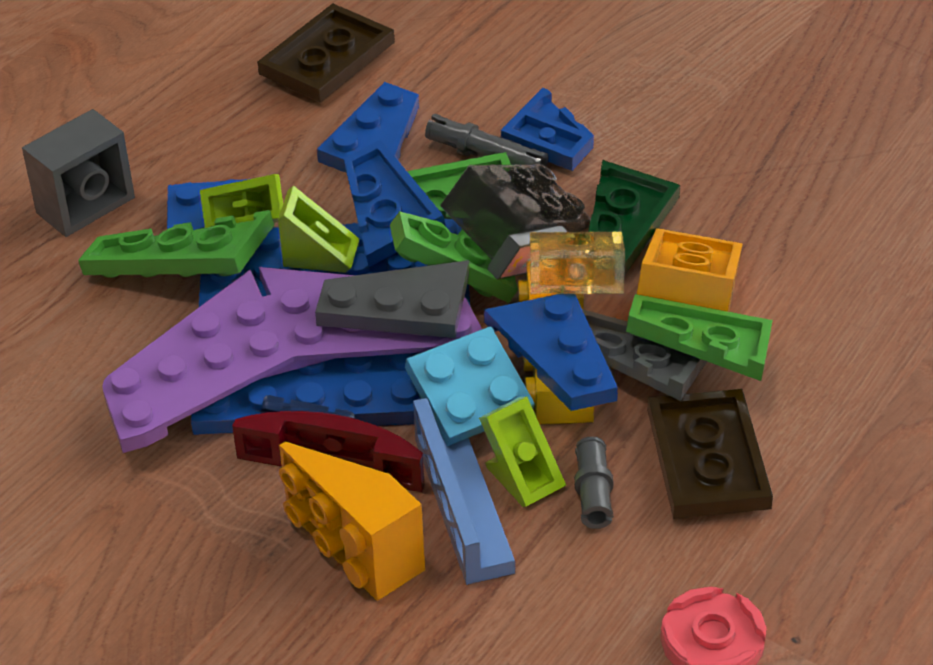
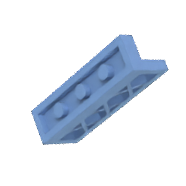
(463, 501)

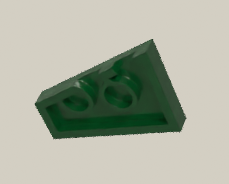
(631, 205)

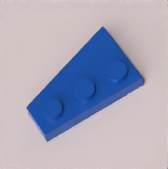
(383, 116)
(379, 192)
(559, 345)

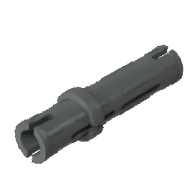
(471, 140)

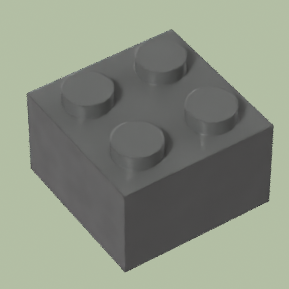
(79, 172)

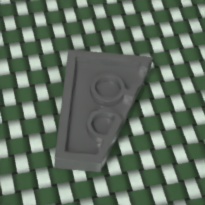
(397, 301)
(644, 359)

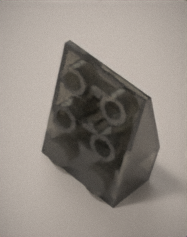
(511, 200)

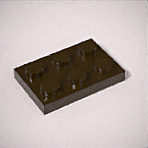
(326, 52)
(709, 454)

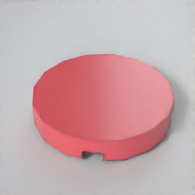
(712, 629)

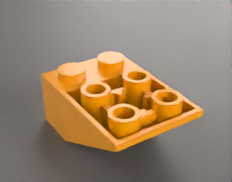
(355, 517)

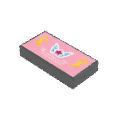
(514, 253)

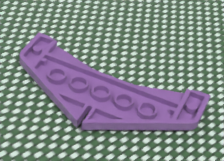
(237, 342)

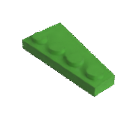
(178, 250)

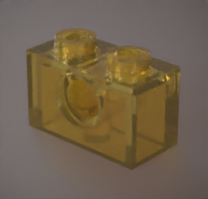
(576, 263)

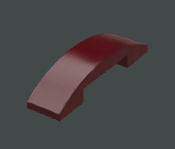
(343, 437)

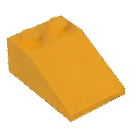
(690, 269)

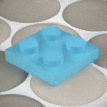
(465, 382)

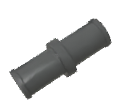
(593, 482)

